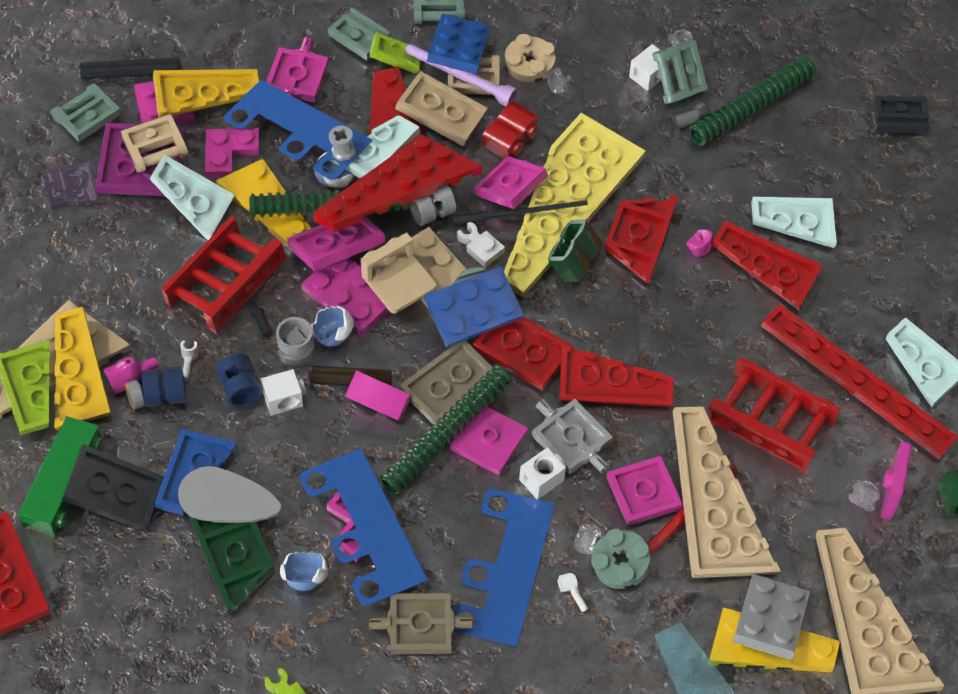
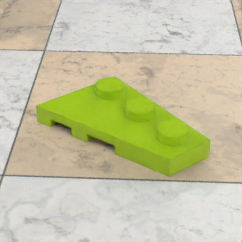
(27, 385)

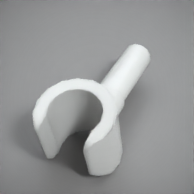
(188, 356)
(569, 582)

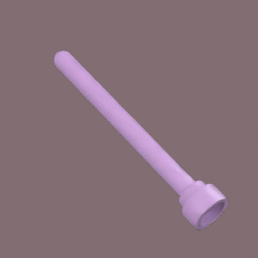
(502, 93)

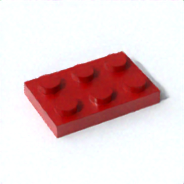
(523, 350)

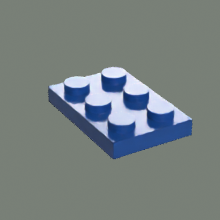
(458, 43)
(473, 306)

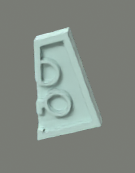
(386, 141)
(192, 194)
(798, 217)
(925, 360)

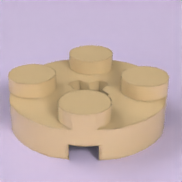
(534, 47)

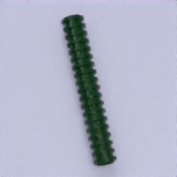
(752, 100)
(295, 203)
(446, 429)

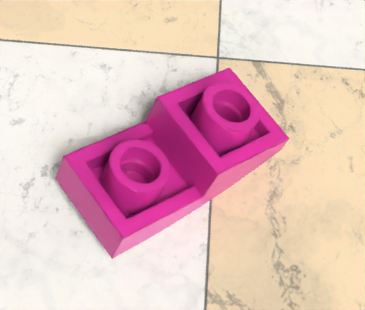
(378, 395)

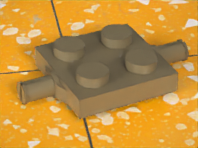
(420, 623)

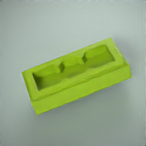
(393, 53)

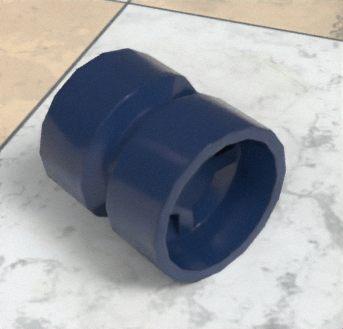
(239, 380)
(164, 386)

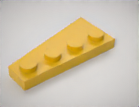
(259, 179)
(77, 372)
(811, 652)

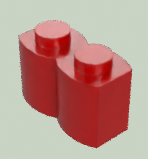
(510, 130)

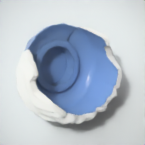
(341, 181)
(332, 326)
(304, 570)

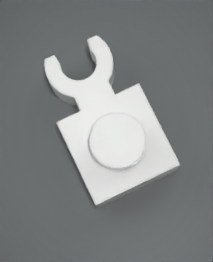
(481, 247)

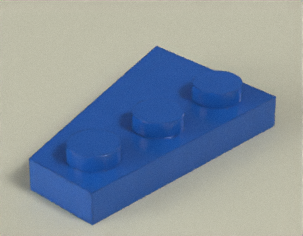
(190, 452)

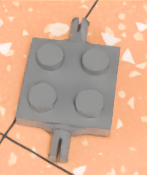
(572, 435)

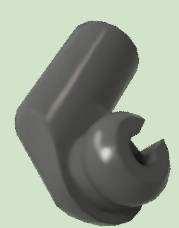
(700, 111)

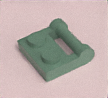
(433, 9)
(687, 71)
(90, 116)

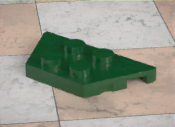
(235, 558)

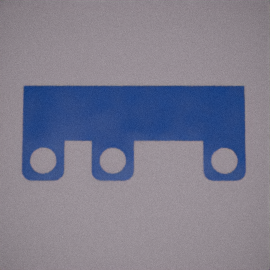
(305, 122)
(375, 523)
(514, 574)

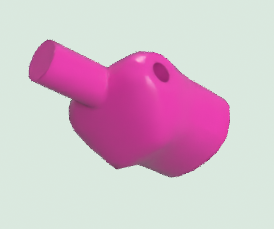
(126, 371)

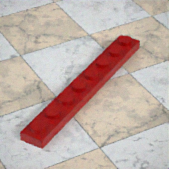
(860, 382)

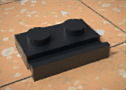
(901, 114)

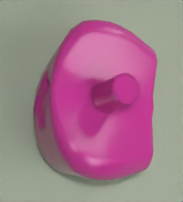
(700, 243)

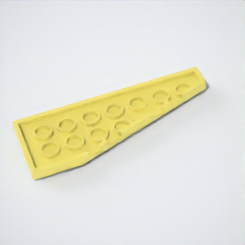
(581, 165)

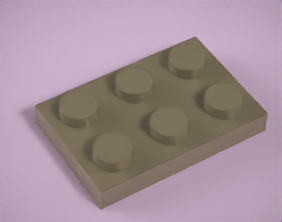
(445, 380)

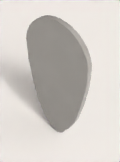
(225, 497)

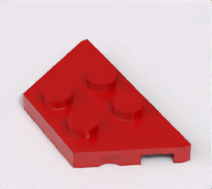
(640, 233)

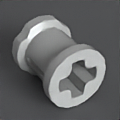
(341, 139)

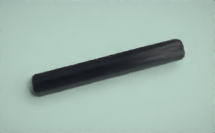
(127, 67)

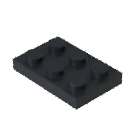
(113, 487)

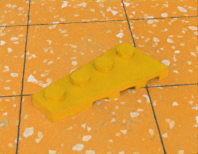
(199, 89)

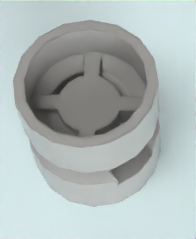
(436, 204)
(295, 342)

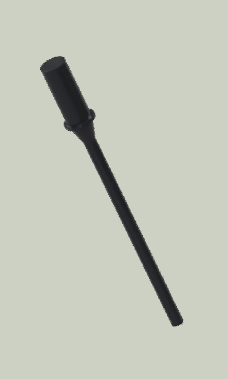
(476, 217)
(257, 312)

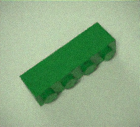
(43, 507)

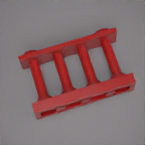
(234, 294)
(762, 436)

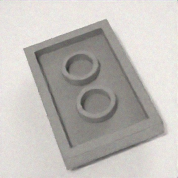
(771, 617)

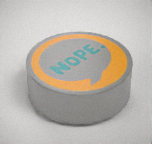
(135, 394)

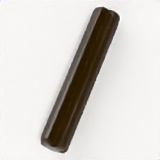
(344, 375)

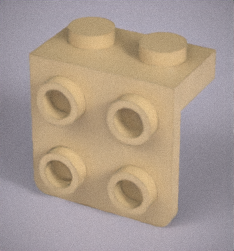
(396, 274)

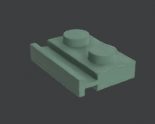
(356, 32)

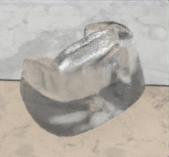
(558, 82)
(586, 538)

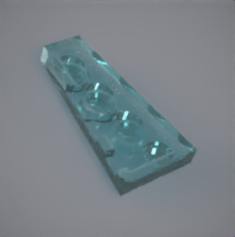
(688, 664)

